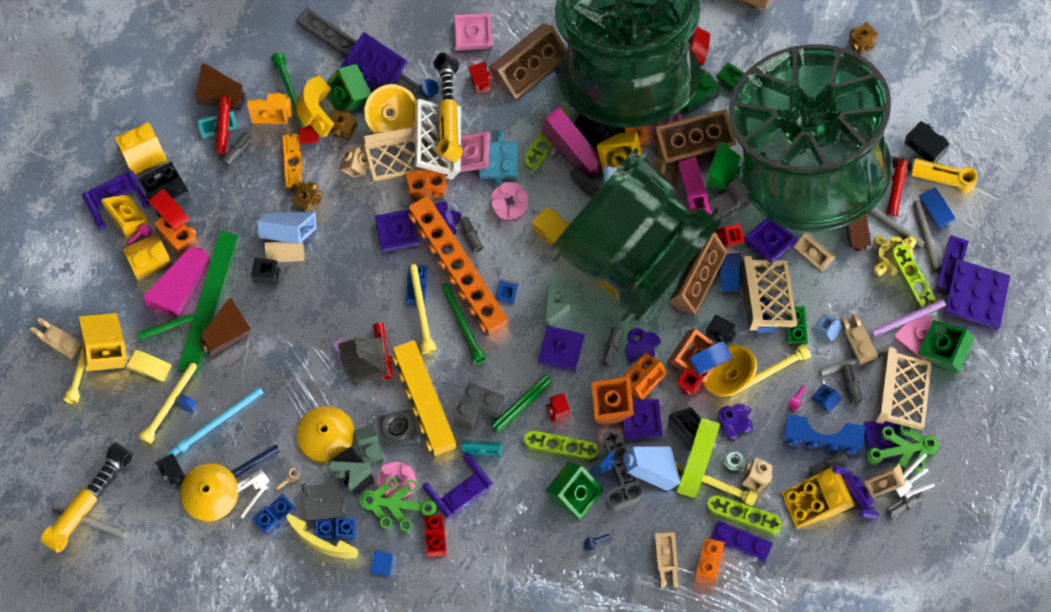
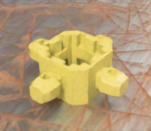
(883, 263)

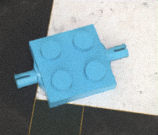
(502, 160)

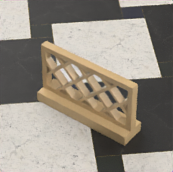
(394, 138)
(752, 291)
(887, 389)

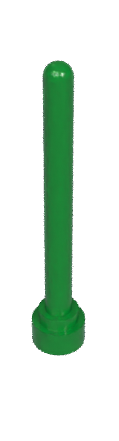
(279, 61)
(477, 354)

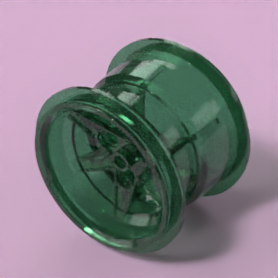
(628, 58)
(635, 235)

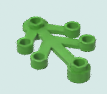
(904, 447)
(394, 503)

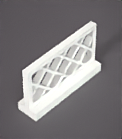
(451, 169)

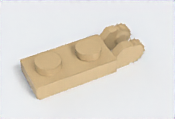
(57, 339)
(859, 340)
(666, 557)

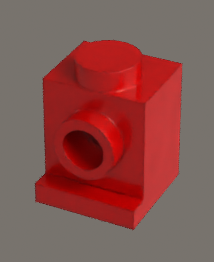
(480, 77)
(730, 235)
(690, 382)
(558, 408)

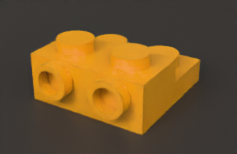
(273, 111)

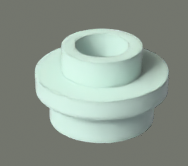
(734, 455)

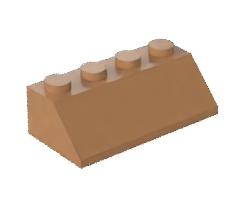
(529, 60)
(693, 136)
(698, 276)

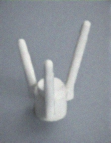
(256, 480)
(905, 490)

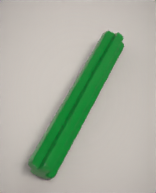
(521, 403)

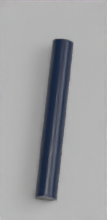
(254, 461)

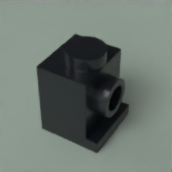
(262, 266)
(721, 330)
(170, 470)

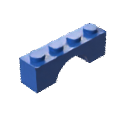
(848, 439)

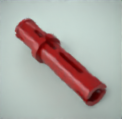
(222, 125)
(897, 187)
(379, 330)

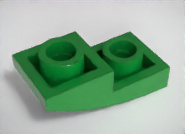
(798, 334)

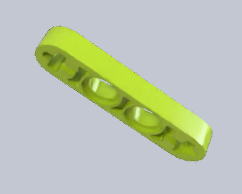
(541, 154)
(915, 277)
(562, 442)
(745, 512)

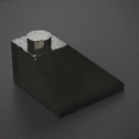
(363, 359)

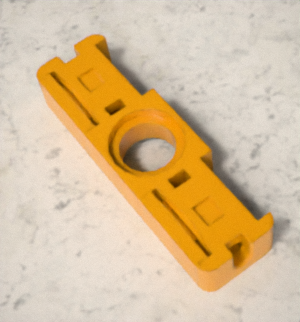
(292, 151)

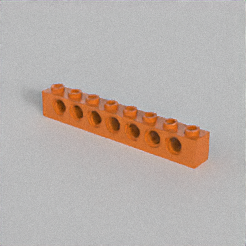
(426, 208)

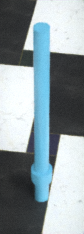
(183, 445)

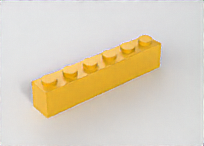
(550, 227)
(424, 398)

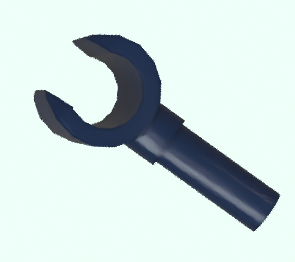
(589, 543)

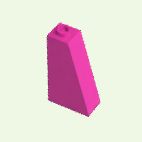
(571, 142)
(693, 183)
(178, 284)

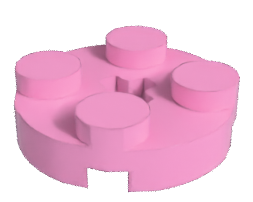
(499, 205)
(396, 469)

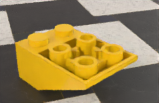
(102, 342)
(818, 498)

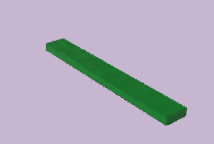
(209, 298)

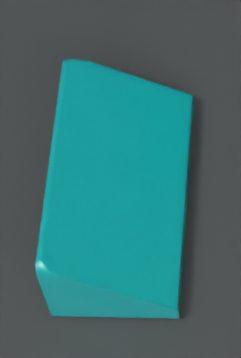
(208, 124)
(482, 447)

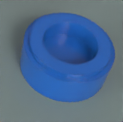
(429, 88)
(186, 403)

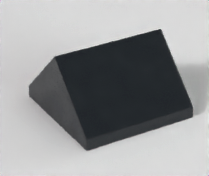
(684, 425)

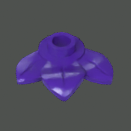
(450, 217)
(645, 345)
(737, 422)

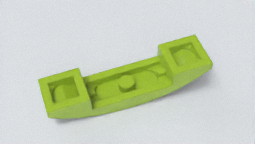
(698, 458)

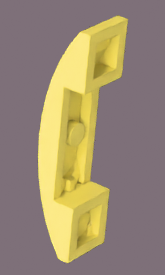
(342, 549)

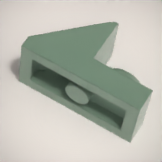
(555, 309)
(369, 445)
(356, 471)

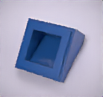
(507, 290)
(826, 397)
(382, 563)

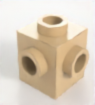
(354, 162)
(757, 474)

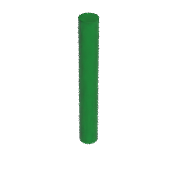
(165, 326)

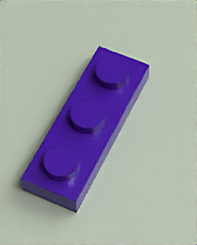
(955, 249)
(742, 541)

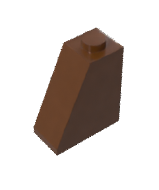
(214, 84)
(858, 234)
(224, 330)

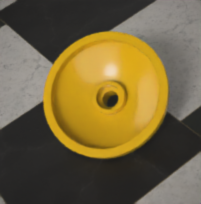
(392, 97)
(734, 374)
(324, 445)
(214, 503)

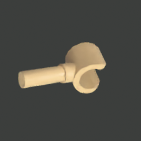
(290, 478)

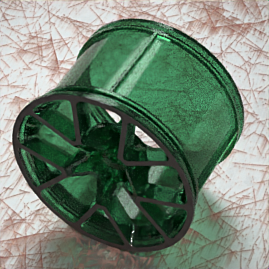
(811, 98)

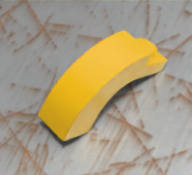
(309, 108)

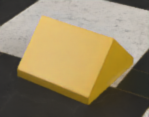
(124, 214)

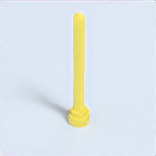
(428, 345)
(801, 353)
(72, 394)
(148, 434)
(748, 497)

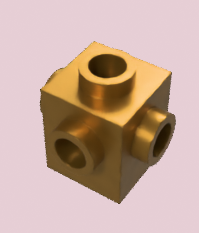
(863, 38)
(344, 125)
(307, 195)

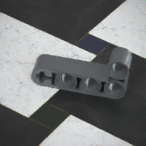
(731, 201)
(619, 468)

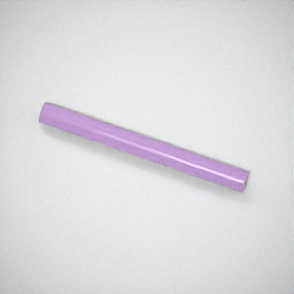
(909, 317)

